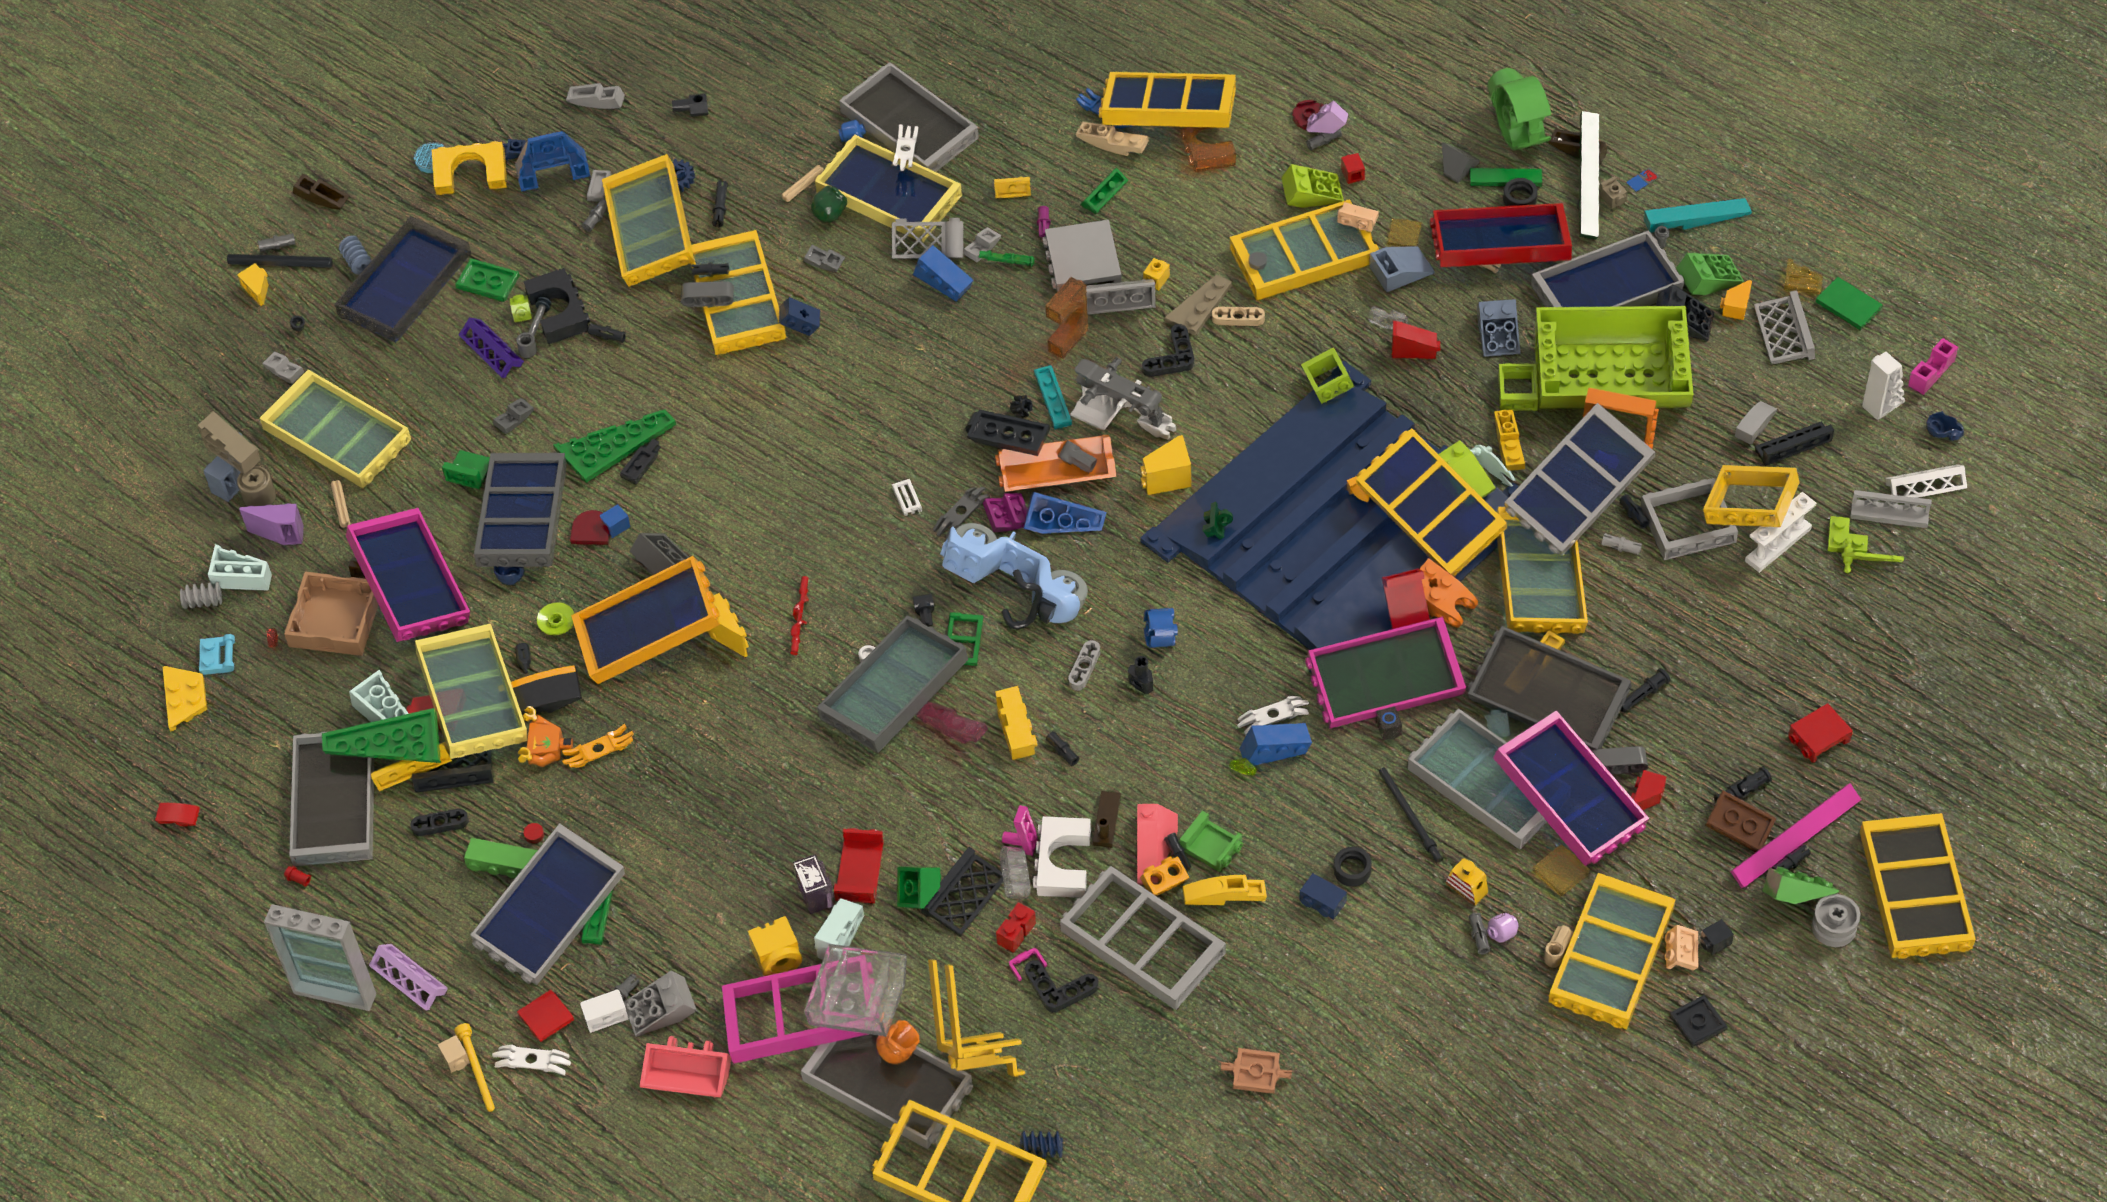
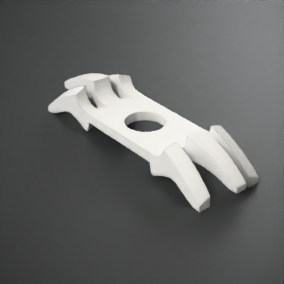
(905, 142)
(1260, 716)
(544, 1060)

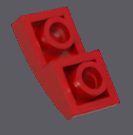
(177, 813)

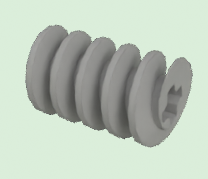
(201, 596)

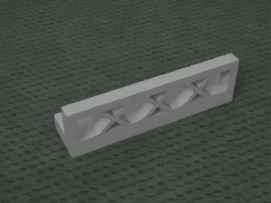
(1890, 511)

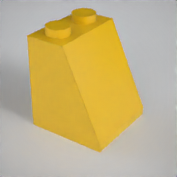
(1166, 468)

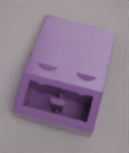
(275, 522)

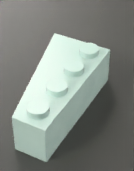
(376, 699)

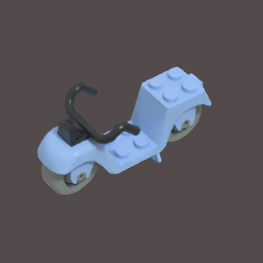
(976, 552)

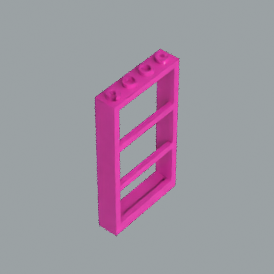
(783, 1042)

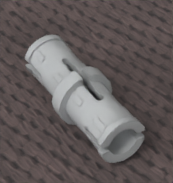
(1621, 544)

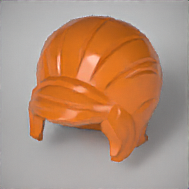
(899, 1043)

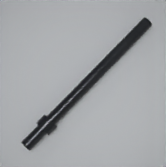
(1428, 843)

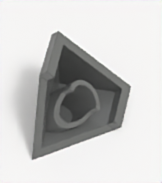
(1457, 162)

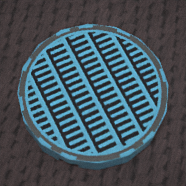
(423, 157)

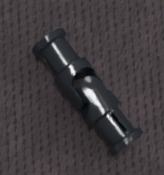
(1749, 784)

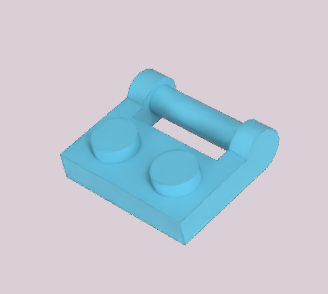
(210, 655)

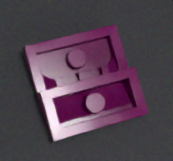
(1006, 512)

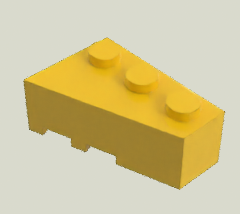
(1015, 723)

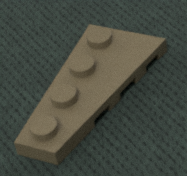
(1199, 306)

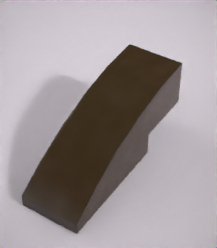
(1570, 143)
(319, 192)

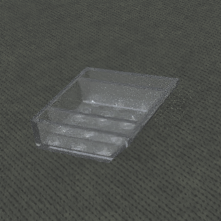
(857, 990)

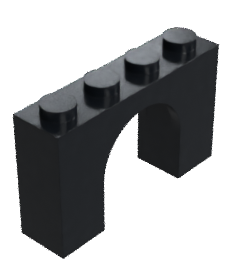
(559, 286)

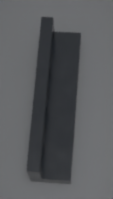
(1794, 443)

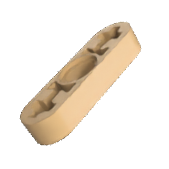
(1244, 321)

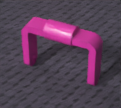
(1022, 957)

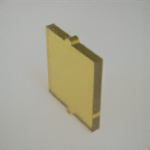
(1404, 233)

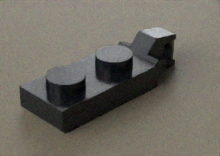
(640, 462)

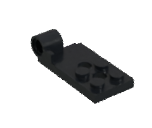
(990, 430)

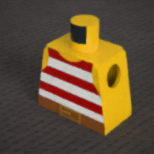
(1468, 881)

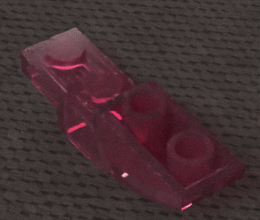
(951, 724)

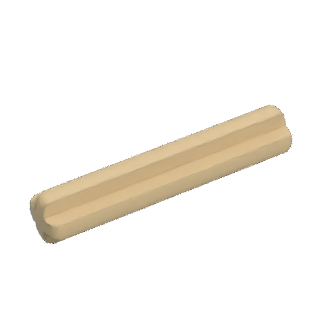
(802, 183)
(340, 503)

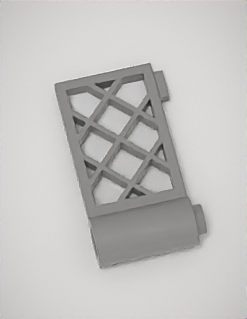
(951, 237)

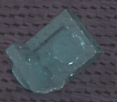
(1498, 723)

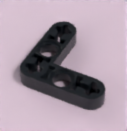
(1180, 356)
(1059, 994)

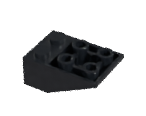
(1698, 315)

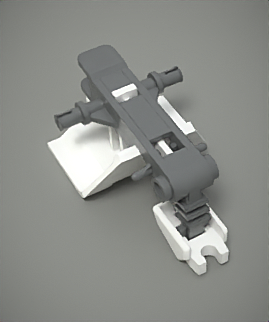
(1107, 393)

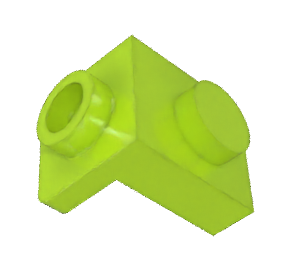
(520, 308)

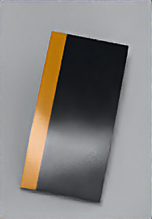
(548, 690)

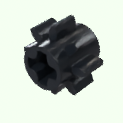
(1021, 406)

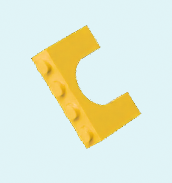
(447, 159)

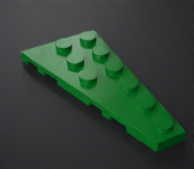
(610, 445)
(397, 738)

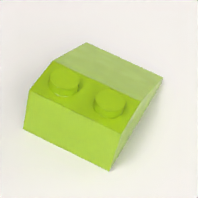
(1468, 468)

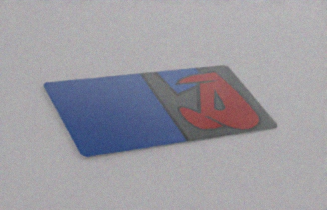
(1643, 179)

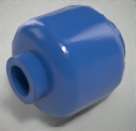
(850, 129)

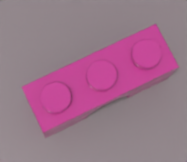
(1927, 373)

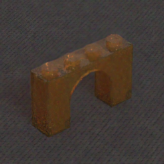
(1204, 155)
(1069, 310)

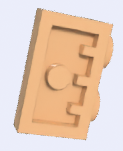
(1357, 217)
(1681, 948)

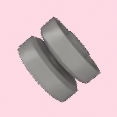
(1835, 920)

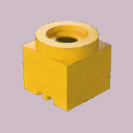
(775, 947)

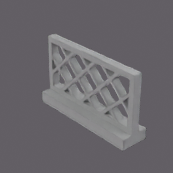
(1801, 329)

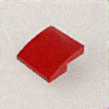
(545, 1015)

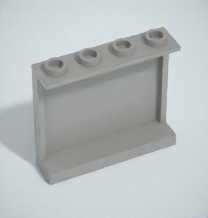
(1082, 253)

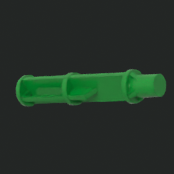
(1007, 258)

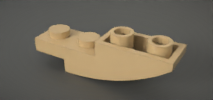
(1110, 140)

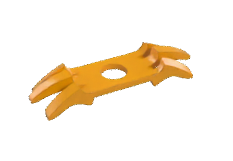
(610, 742)

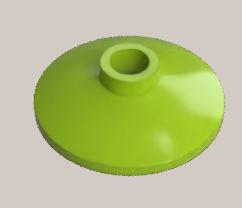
(554, 613)

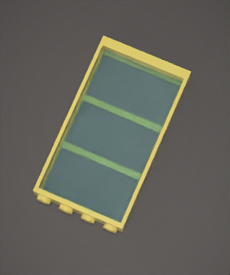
(335, 428)
(471, 691)

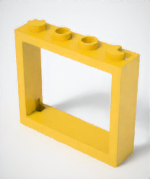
(1751, 477)

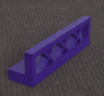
(500, 348)

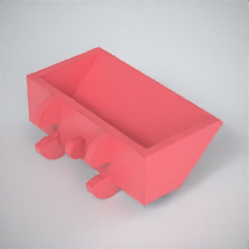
(685, 1069)

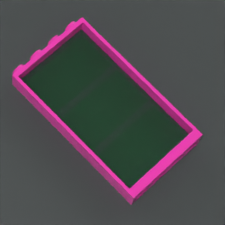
(1385, 671)

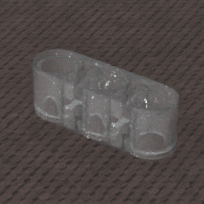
(1015, 872)

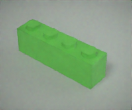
(497, 857)

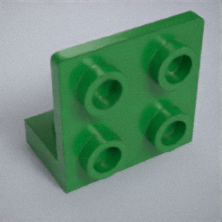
(467, 469)

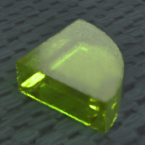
(1243, 766)

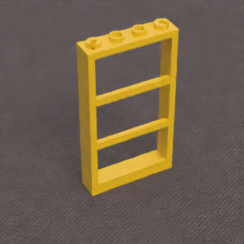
(1025, 1193)

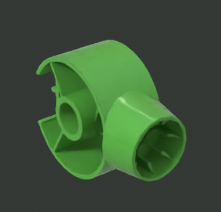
(1519, 108)

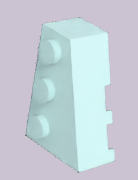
(238, 571)
(839, 926)

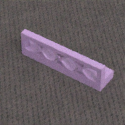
(410, 969)

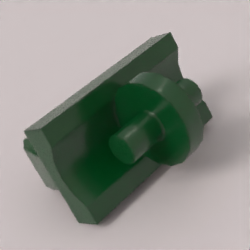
(1216, 521)

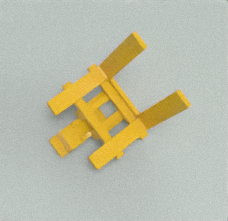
(980, 1052)

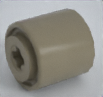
(256, 487)

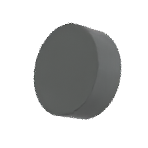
(1257, 260)

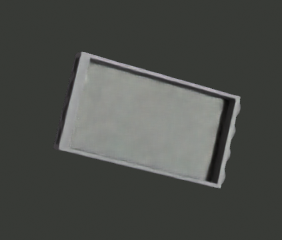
(896, 99)
(330, 805)
(864, 1081)

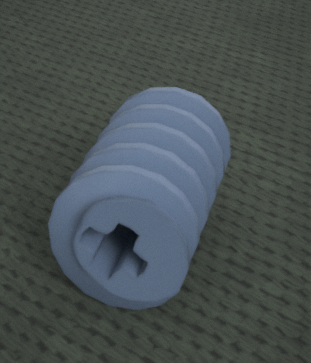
(354, 254)

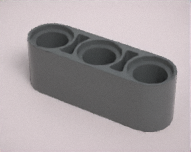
(707, 294)
(1623, 759)

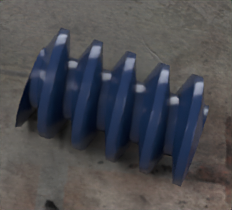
(1042, 1144)

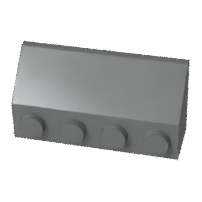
(1120, 296)

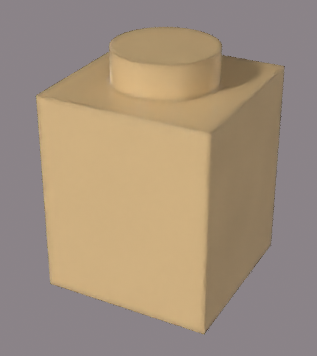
(453, 1054)

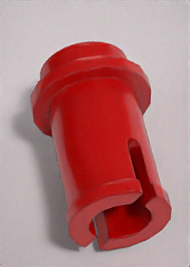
(295, 875)

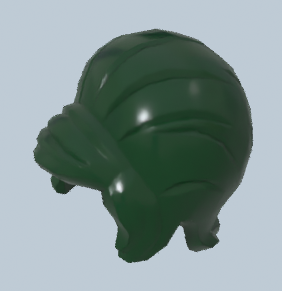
(828, 204)

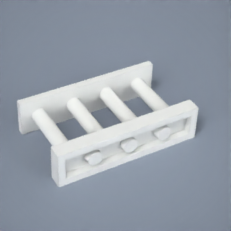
(1776, 540)

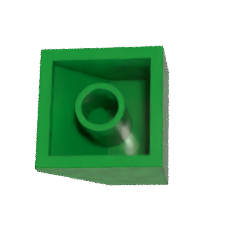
(917, 885)

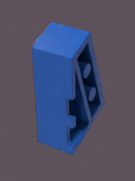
(942, 274)
(1275, 742)

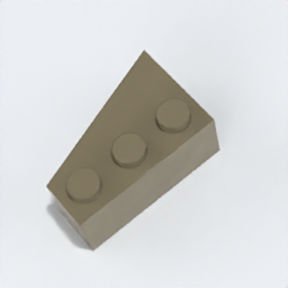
(228, 443)

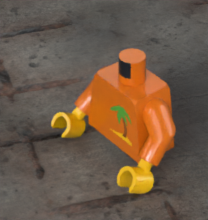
(543, 742)

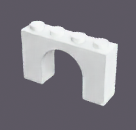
(1054, 834)

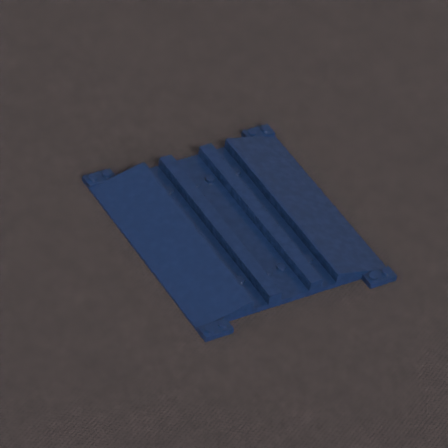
(1296, 534)

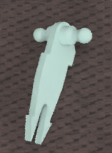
(1492, 463)

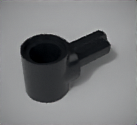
(924, 607)

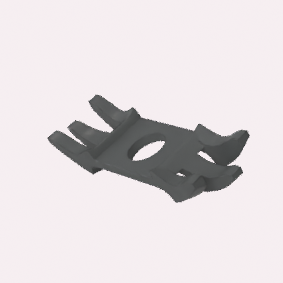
(954, 519)

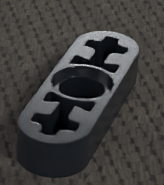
(454, 825)

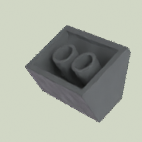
(656, 552)

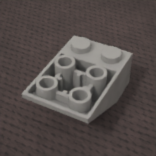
(660, 1004)

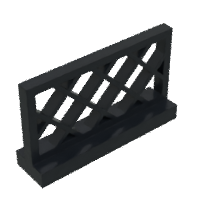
(454, 776)
(952, 879)

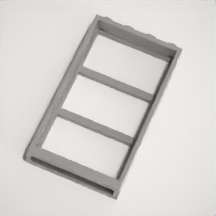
(1188, 981)

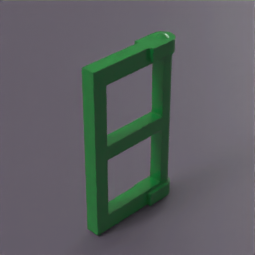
(967, 639)

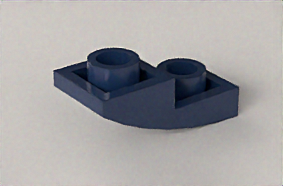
(513, 148)

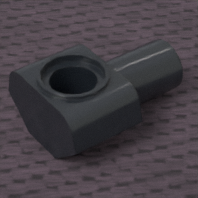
(696, 104)
(1140, 675)

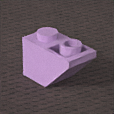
(1328, 119)

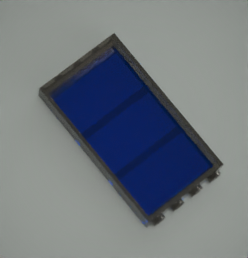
(403, 279)

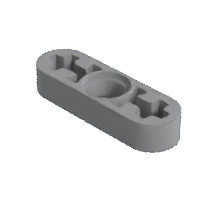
(1084, 673)

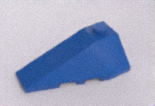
(1055, 515)

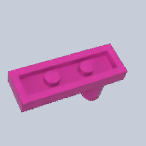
(1026, 833)

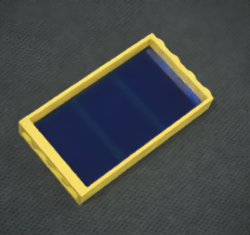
(885, 192)

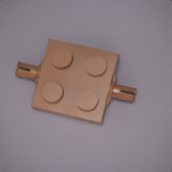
(1256, 1070)

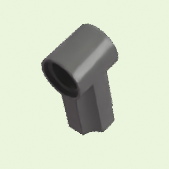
(1074, 455)

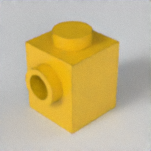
(1158, 271)

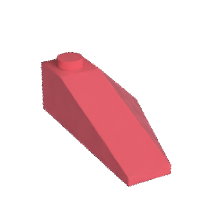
(1153, 825)

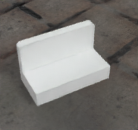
(604, 1010)

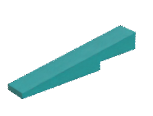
(1696, 215)

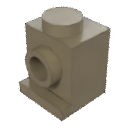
(1613, 192)

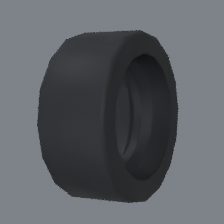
(1520, 184)
(1352, 853)

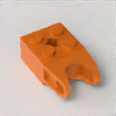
(1444, 592)

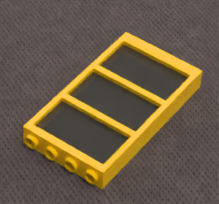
(1917, 886)

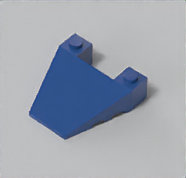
(549, 152)

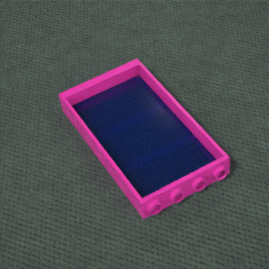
(407, 574)
(1571, 788)

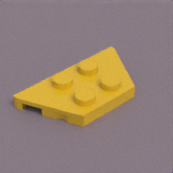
(184, 695)

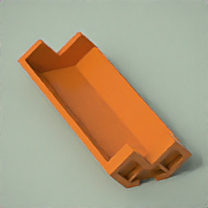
(1047, 469)

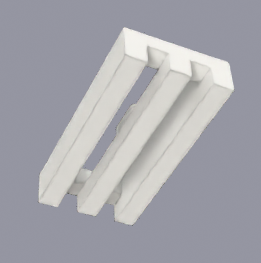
(912, 509)

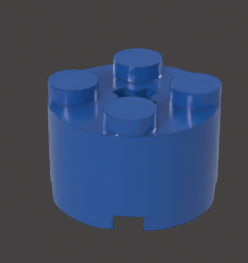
(1159, 627)

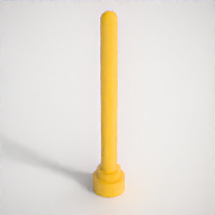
(464, 1033)

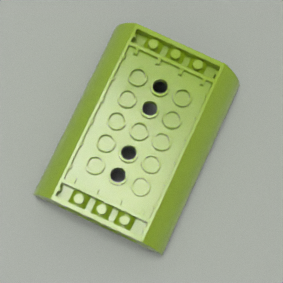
(1612, 345)

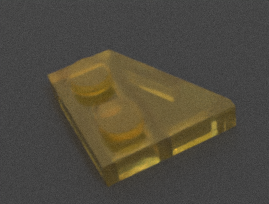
(1802, 279)

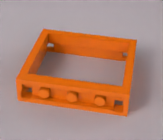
(1626, 404)

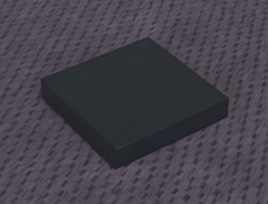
(1698, 1021)

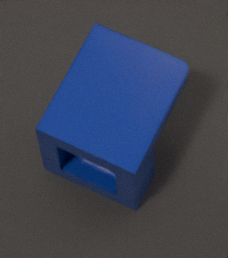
(615, 520)

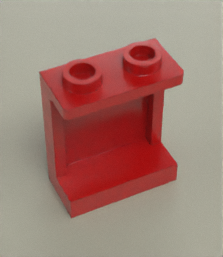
(1819, 732)

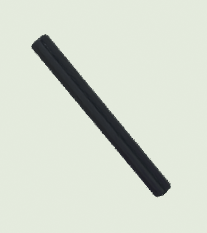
(279, 260)

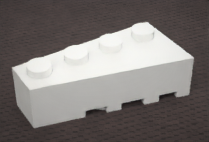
(1883, 386)

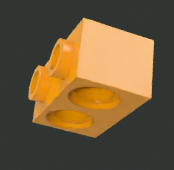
(1166, 880)

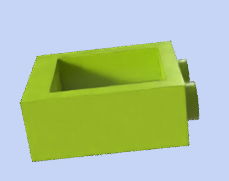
(1322, 364)
(1518, 401)

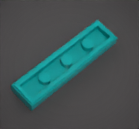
(1052, 397)

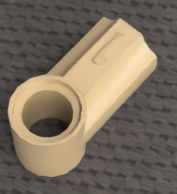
(1558, 946)

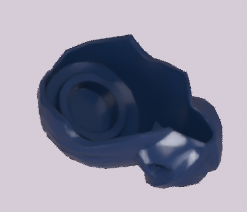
(1942, 426)

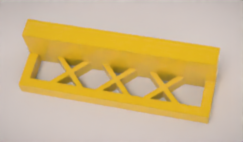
(403, 770)

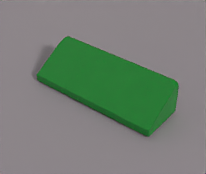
(1104, 191)

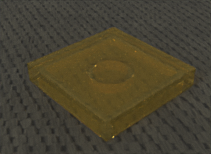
(1561, 870)

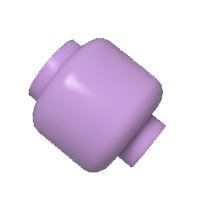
(1502, 927)

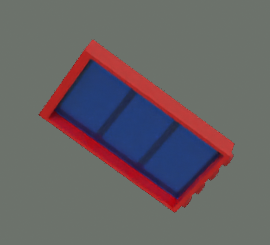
(1501, 235)

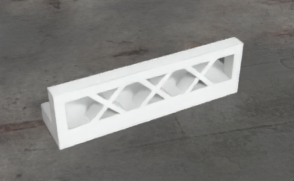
(1922, 476)

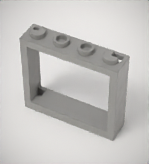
(1690, 544)

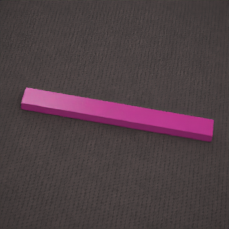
(1795, 835)

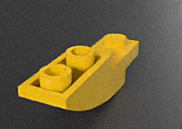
(1509, 440)
(1219, 889)

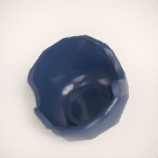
(509, 575)

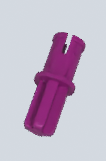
(1043, 220)

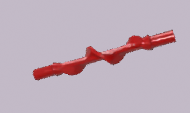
(797, 614)

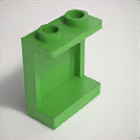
(1210, 843)

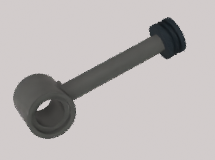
(526, 340)

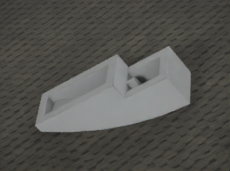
(596, 96)
(1755, 422)

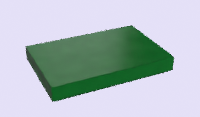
(487, 280)
(1849, 303)

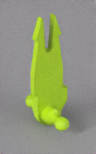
(1848, 556)

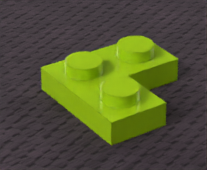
(1840, 531)

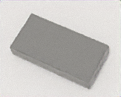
(596, 189)

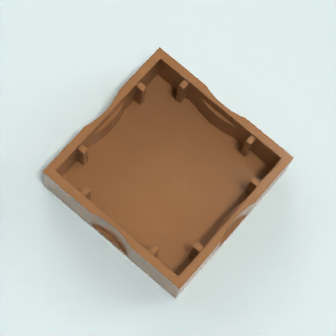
(332, 614)

